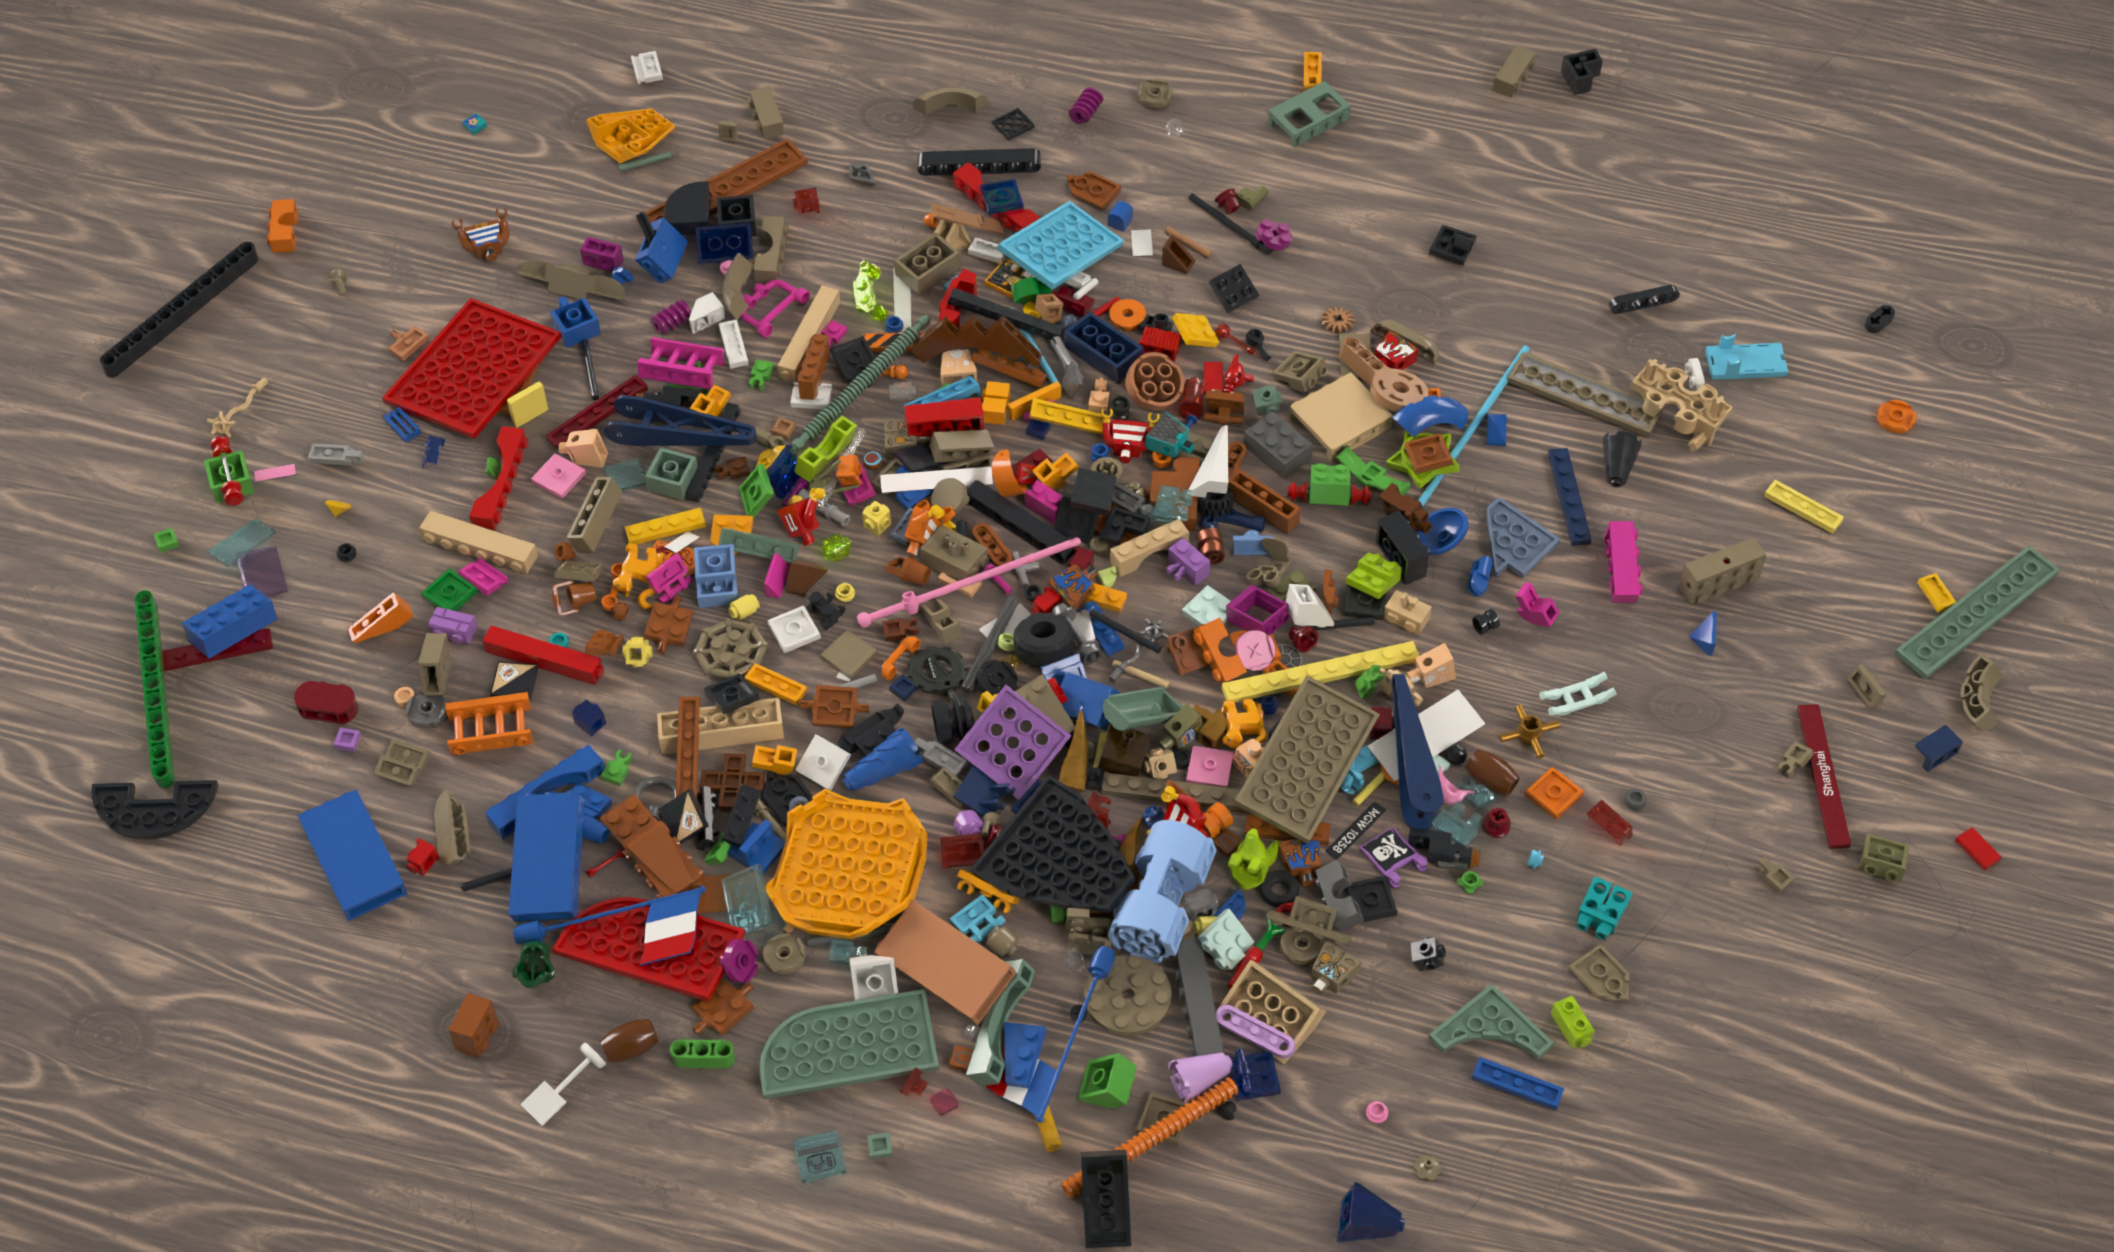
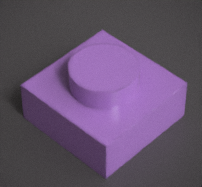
(347, 739)

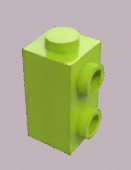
(1572, 1022)

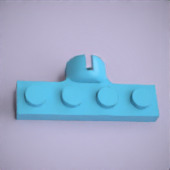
(1354, 778)

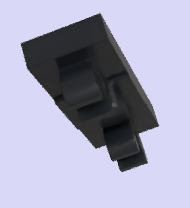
(705, 801)

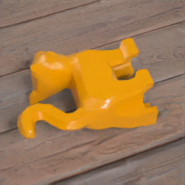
(638, 570)
(1243, 723)

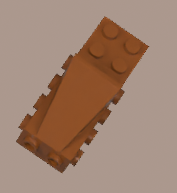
(652, 849)

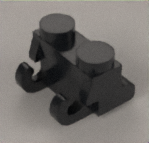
(823, 605)

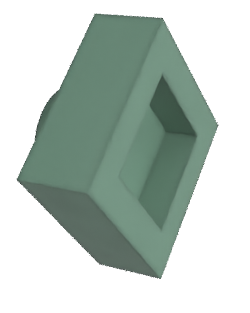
(879, 1146)

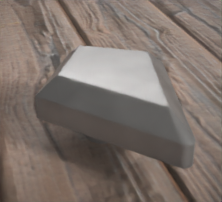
(861, 173)
(1071, 382)

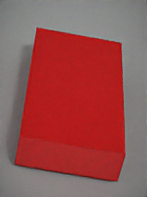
(1213, 376)
(1978, 848)

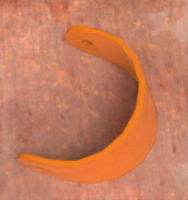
(1004, 476)

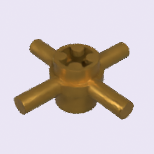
(1529, 731)

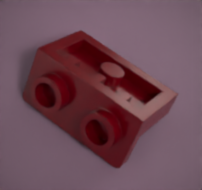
(1075, 307)

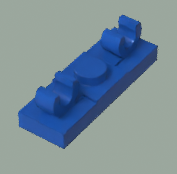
(1106, 636)

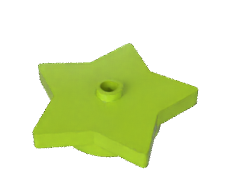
(1402, 463)

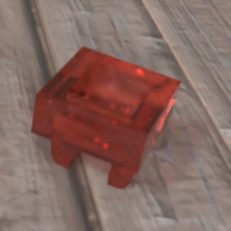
(914, 1083)

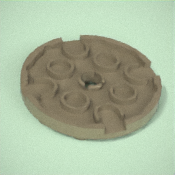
(1132, 1015)

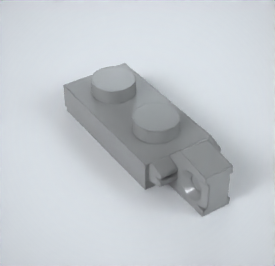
(334, 454)
(940, 756)

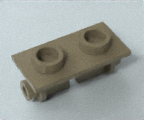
(1086, 943)

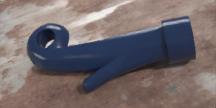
(1235, 518)

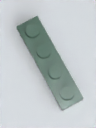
(759, 544)

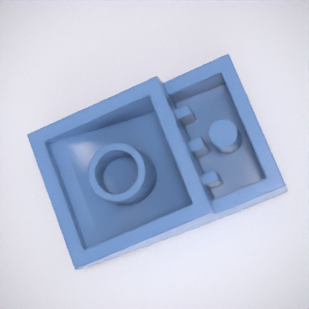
(715, 575)

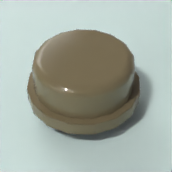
(1108, 466)

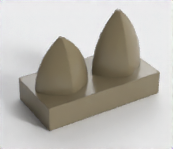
(1866, 686)

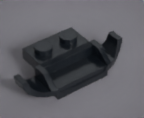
(871, 731)

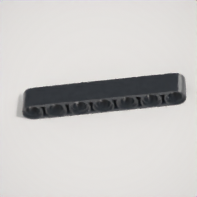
(987, 161)
(1017, 520)

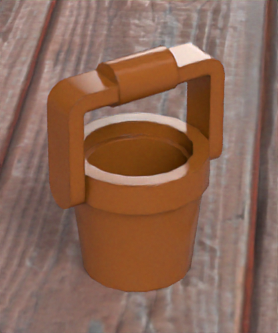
(910, 571)
(577, 595)

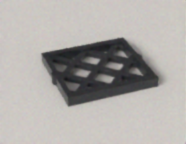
(1009, 115)

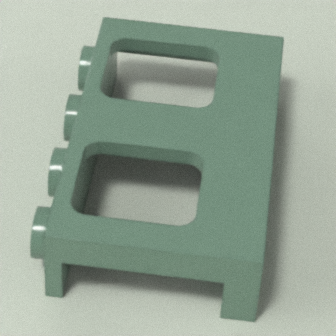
(1306, 103)

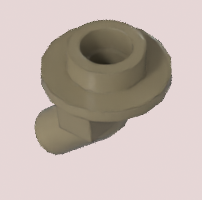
(338, 277)
(989, 819)

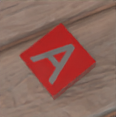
(1025, 474)

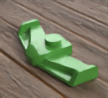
(1370, 474)

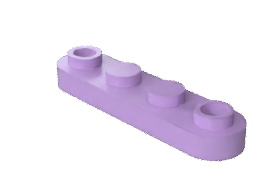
(1255, 1031)

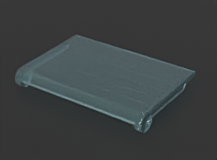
(241, 542)

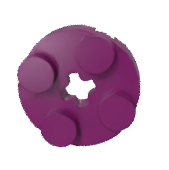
(1274, 234)
(731, 960)

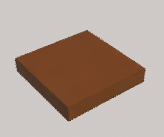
(1428, 453)

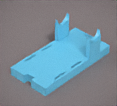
(1745, 360)

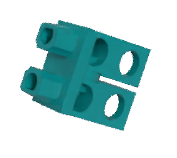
(1601, 915)

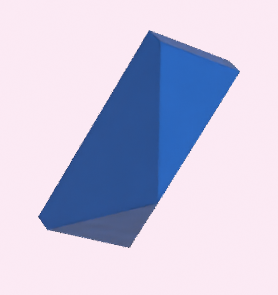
(1496, 429)
(1705, 634)

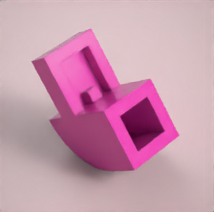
(1535, 609)

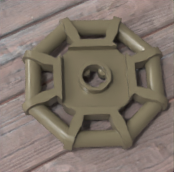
(727, 640)

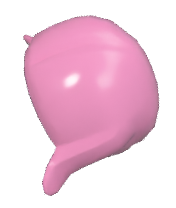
(1450, 792)

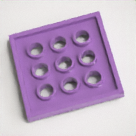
(1011, 728)

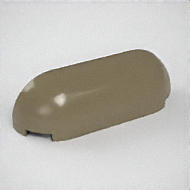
(1426, 346)
(451, 829)

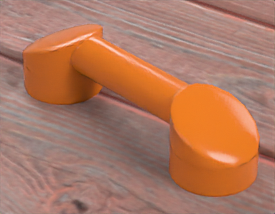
(949, 512)
(609, 601)
(910, 644)

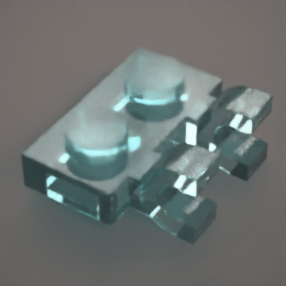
(1167, 501)
(1450, 822)

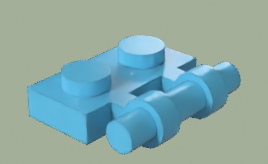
(975, 914)

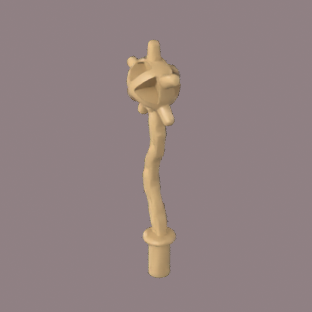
(222, 424)

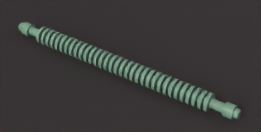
(860, 383)

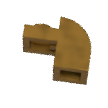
(1213, 727)

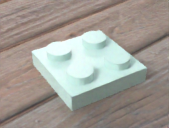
(1206, 607)

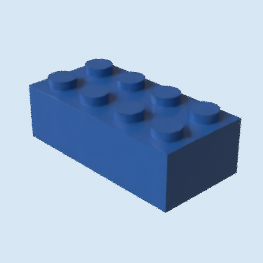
(229, 621)

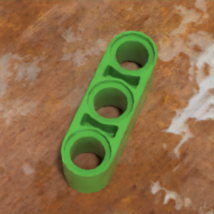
(693, 1048)

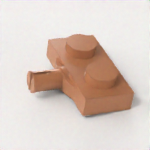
(407, 342)

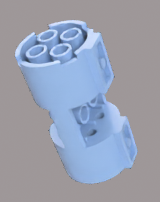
(1172, 863)

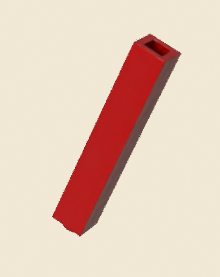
(545, 654)

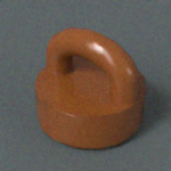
(564, 552)

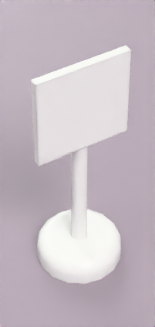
(545, 1101)

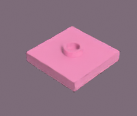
(558, 476)
(1209, 766)

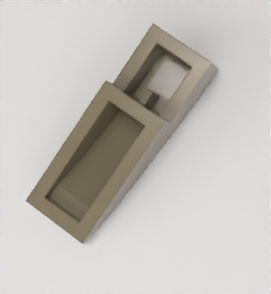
(941, 620)

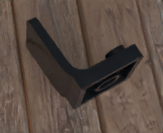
(1073, 521)

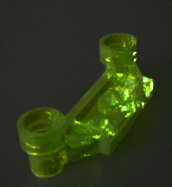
(865, 293)

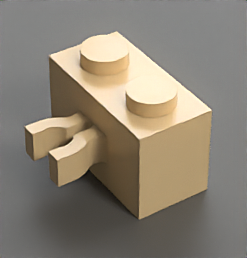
(1407, 612)

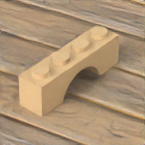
(1131, 553)

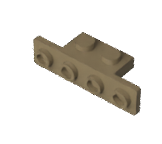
(1313, 918)

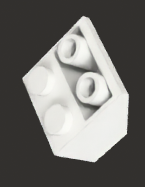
(1307, 607)

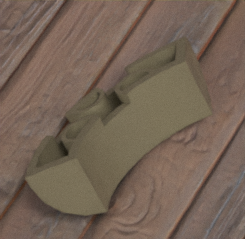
(957, 96)
(733, 281)
(1977, 689)

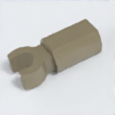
(767, 438)

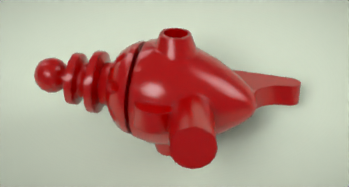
(1235, 376)

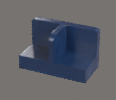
(1939, 747)

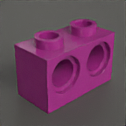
(601, 254)

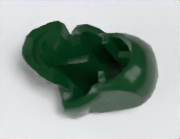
(534, 964)

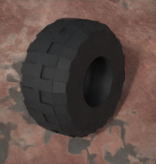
(1043, 639)

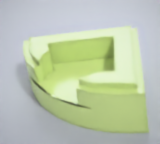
(1107, 576)

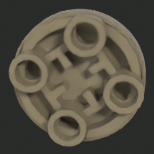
(950, 493)

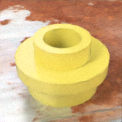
(844, 588)

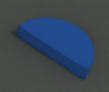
(1235, 903)

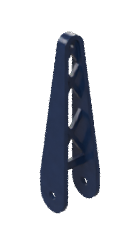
(671, 434)
(1417, 775)

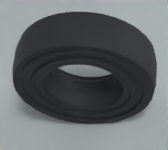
(1279, 877)

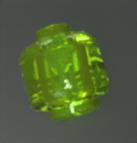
(836, 547)

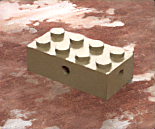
(1722, 571)

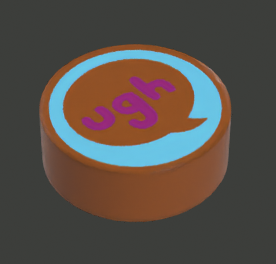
(872, 460)

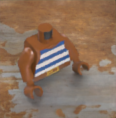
(486, 238)

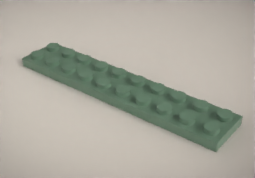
(1977, 612)

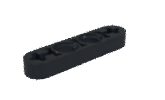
(1663, 295)

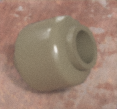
(1002, 941)

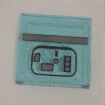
(819, 1156)

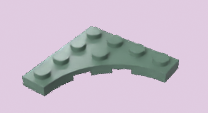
(1494, 1018)

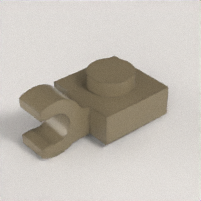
(1776, 877)

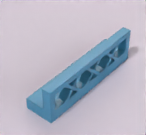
(956, 391)

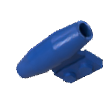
(594, 807)

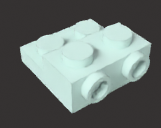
(1225, 940)

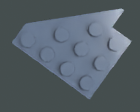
(1516, 539)

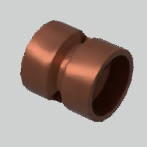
(1211, 545)

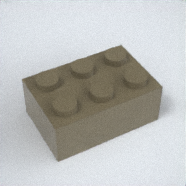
(927, 263)

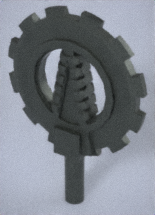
(942, 680)

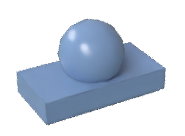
(1249, 544)

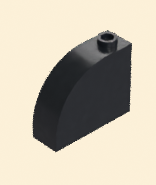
(689, 207)

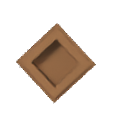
(783, 428)

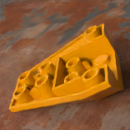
(628, 132)

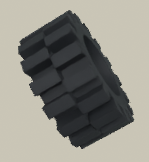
(1216, 503)

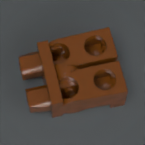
(1414, 511)

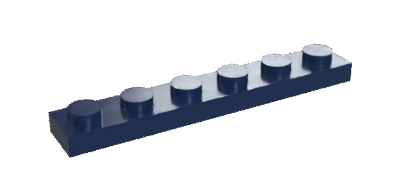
(1569, 497)

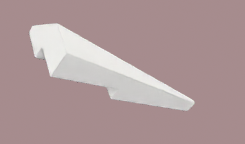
(1214, 469)

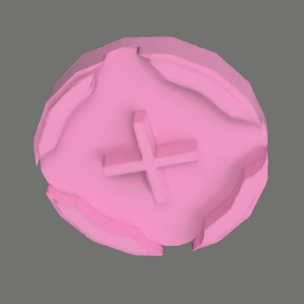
(1255, 650)

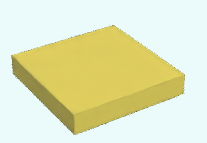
(527, 404)

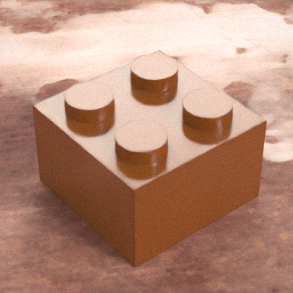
(473, 1025)

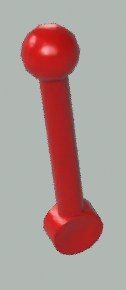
(592, 871)

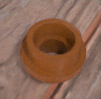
(620, 611)

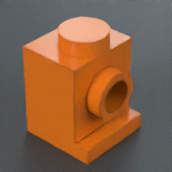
(849, 470)

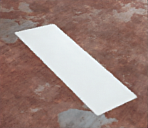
(1442, 724)

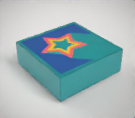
(474, 124)

